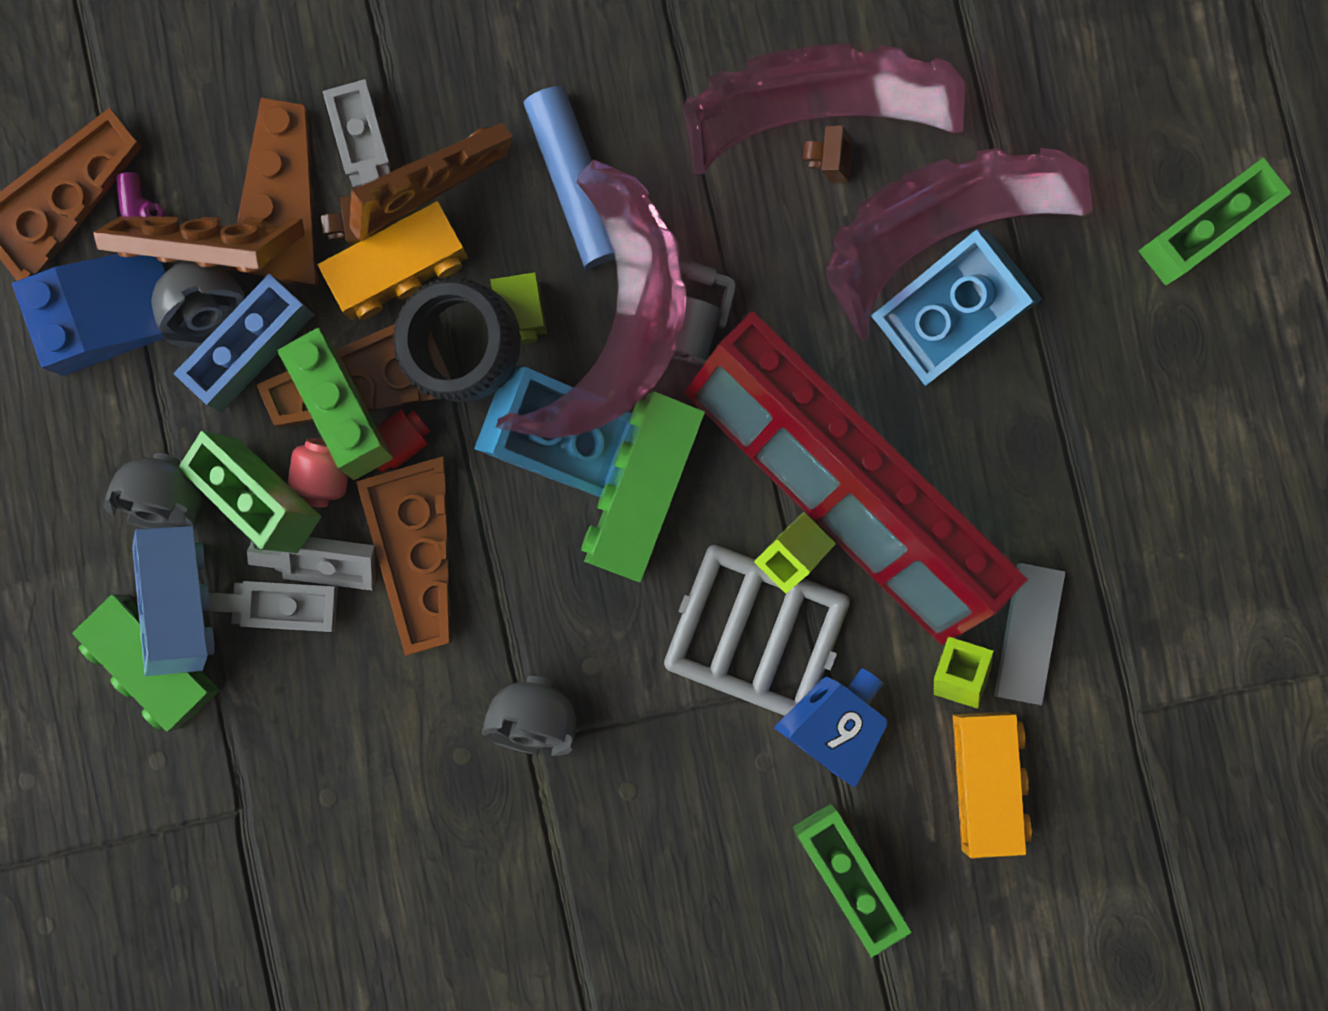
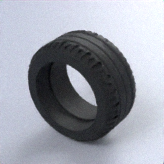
(413, 332)

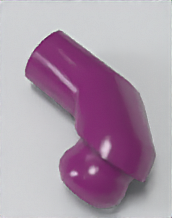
(131, 199)

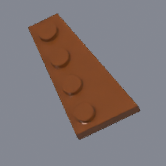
(414, 185)
(280, 188)
(373, 371)
(411, 543)

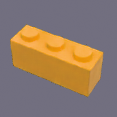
(393, 262)
(991, 784)

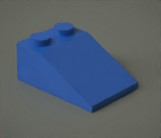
(90, 310)

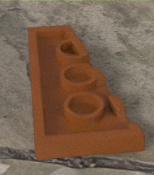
(59, 192)
(200, 240)

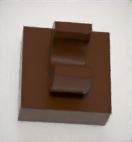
(832, 155)
(337, 224)

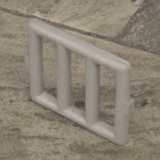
(716, 674)

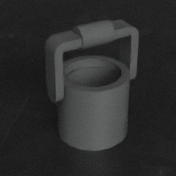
(702, 318)

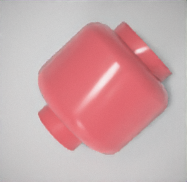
(316, 474)

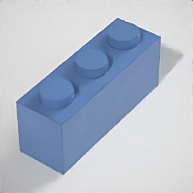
(244, 344)
(171, 600)

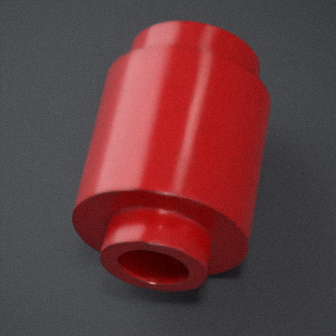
(403, 436)

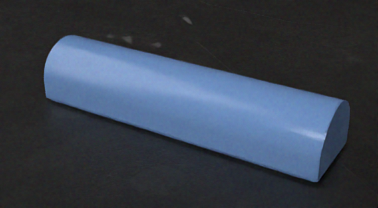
(565, 158)

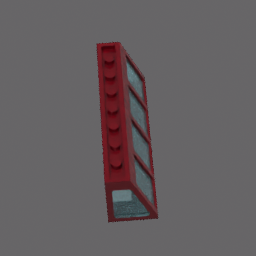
(852, 482)

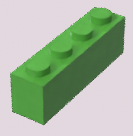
(643, 486)

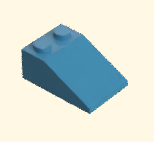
(956, 306)
(576, 460)

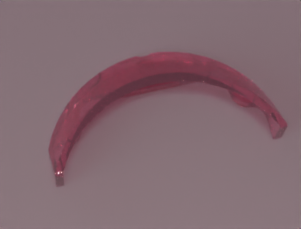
(820, 84)
(939, 203)
(645, 318)

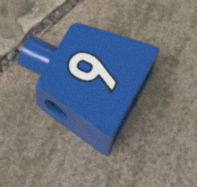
(838, 725)

